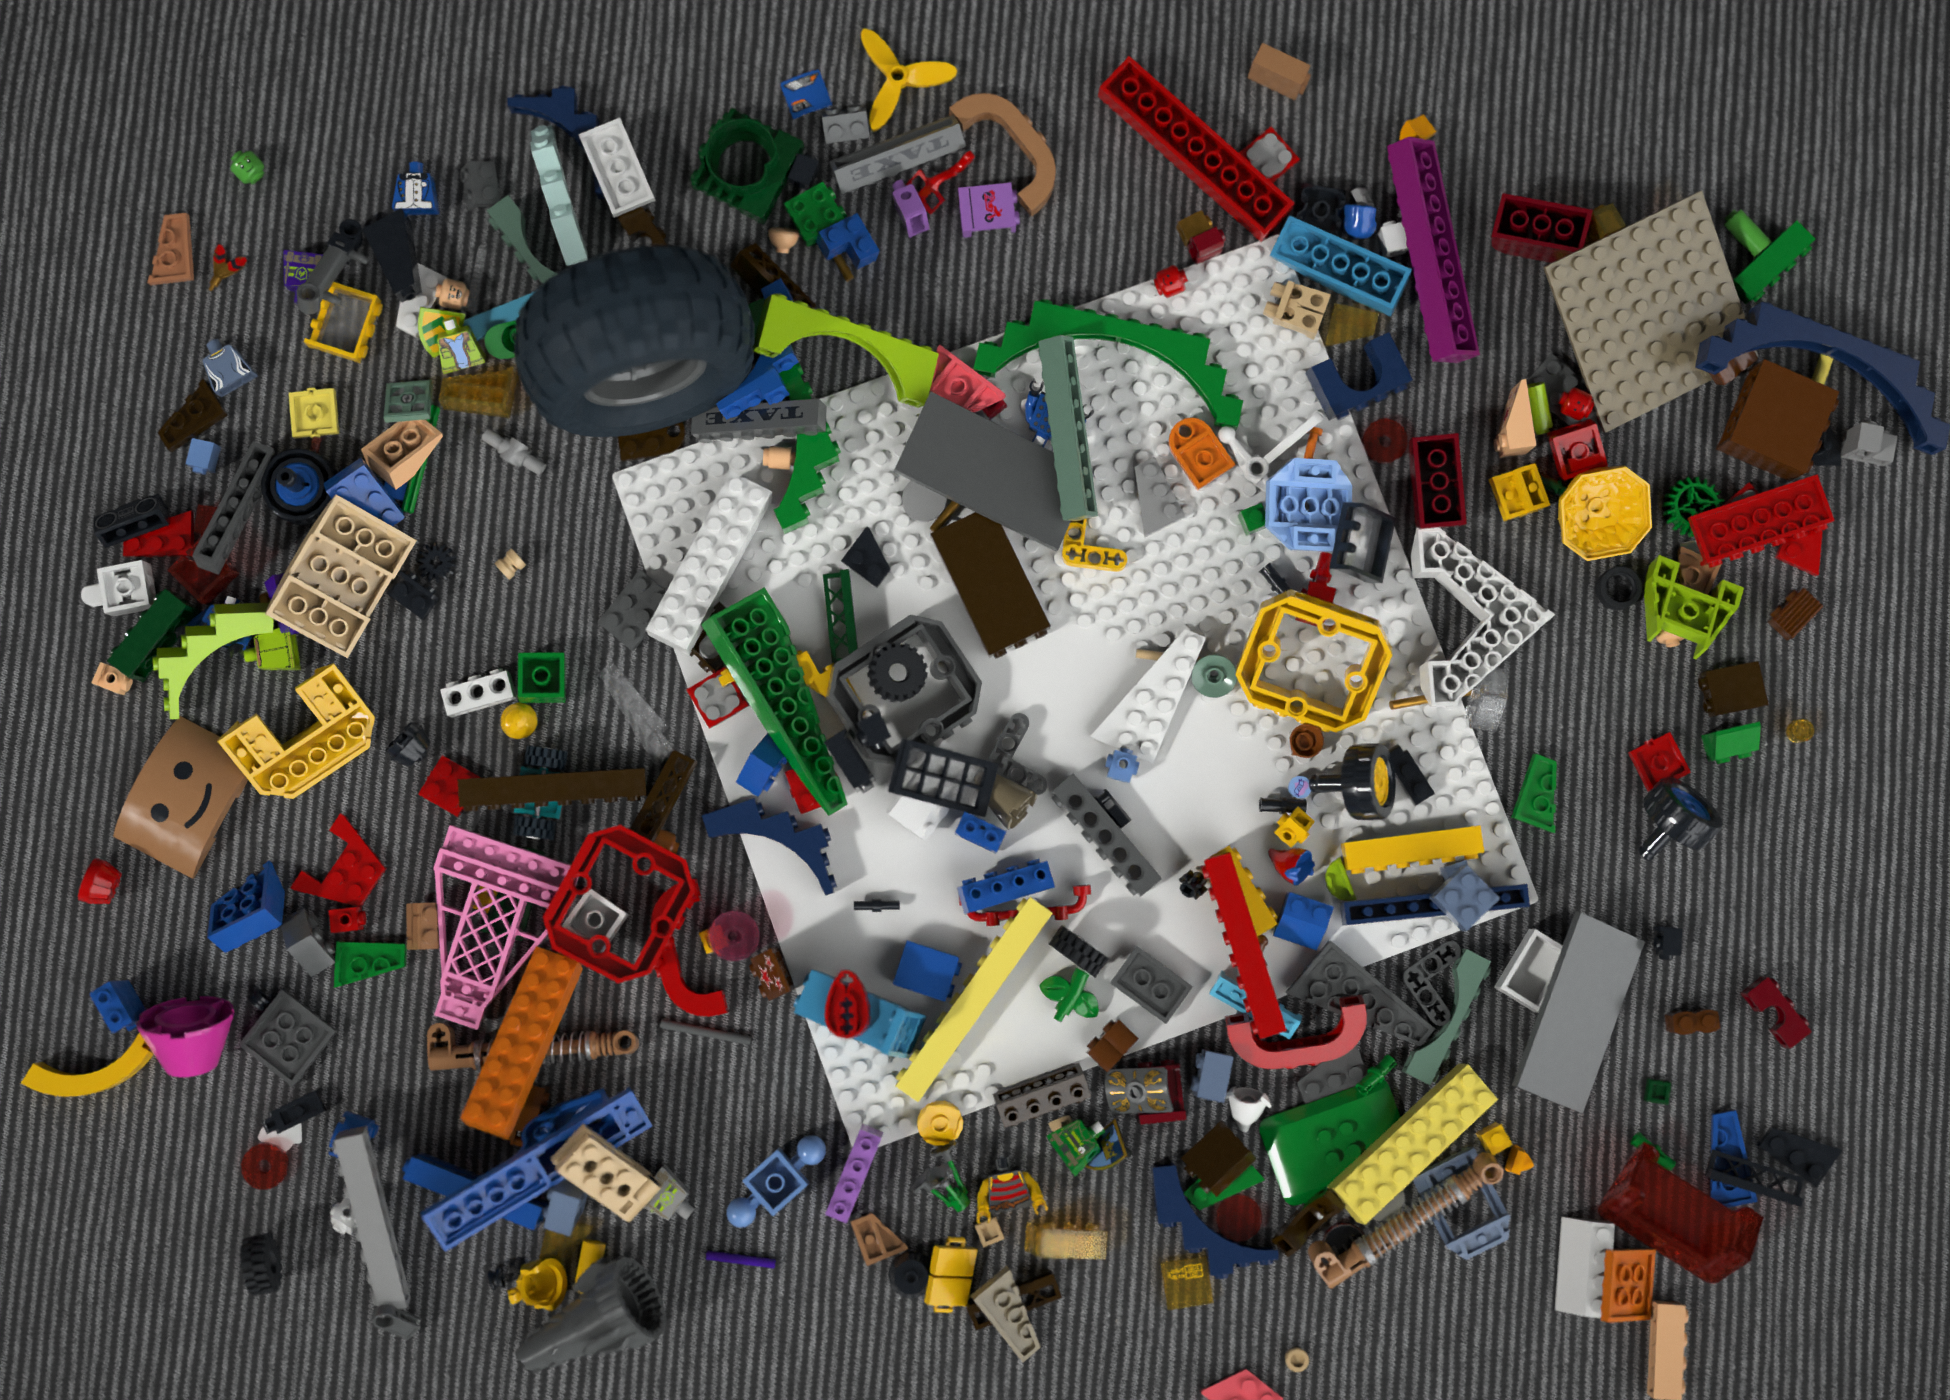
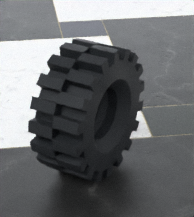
(881, 679)
(1078, 951)
(260, 1264)

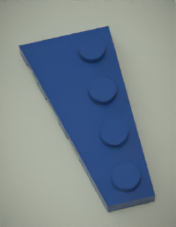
(1728, 1138)

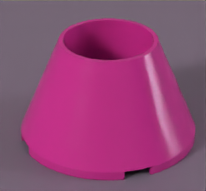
(187, 1034)

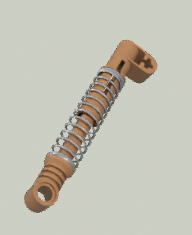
(591, 1046)

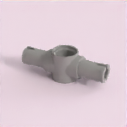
(514, 452)

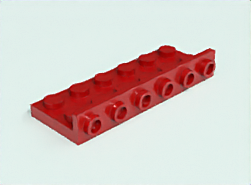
(1761, 521)

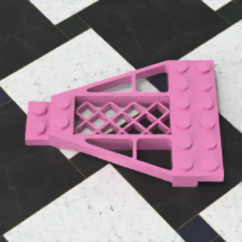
(497, 868)

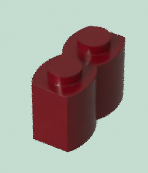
(1206, 245)

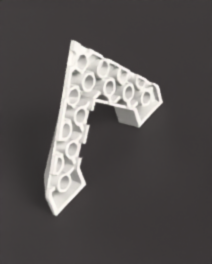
(1505, 615)

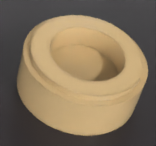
(1296, 1359)

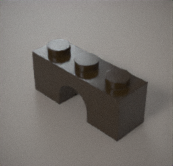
(639, 224)

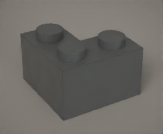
(306, 942)

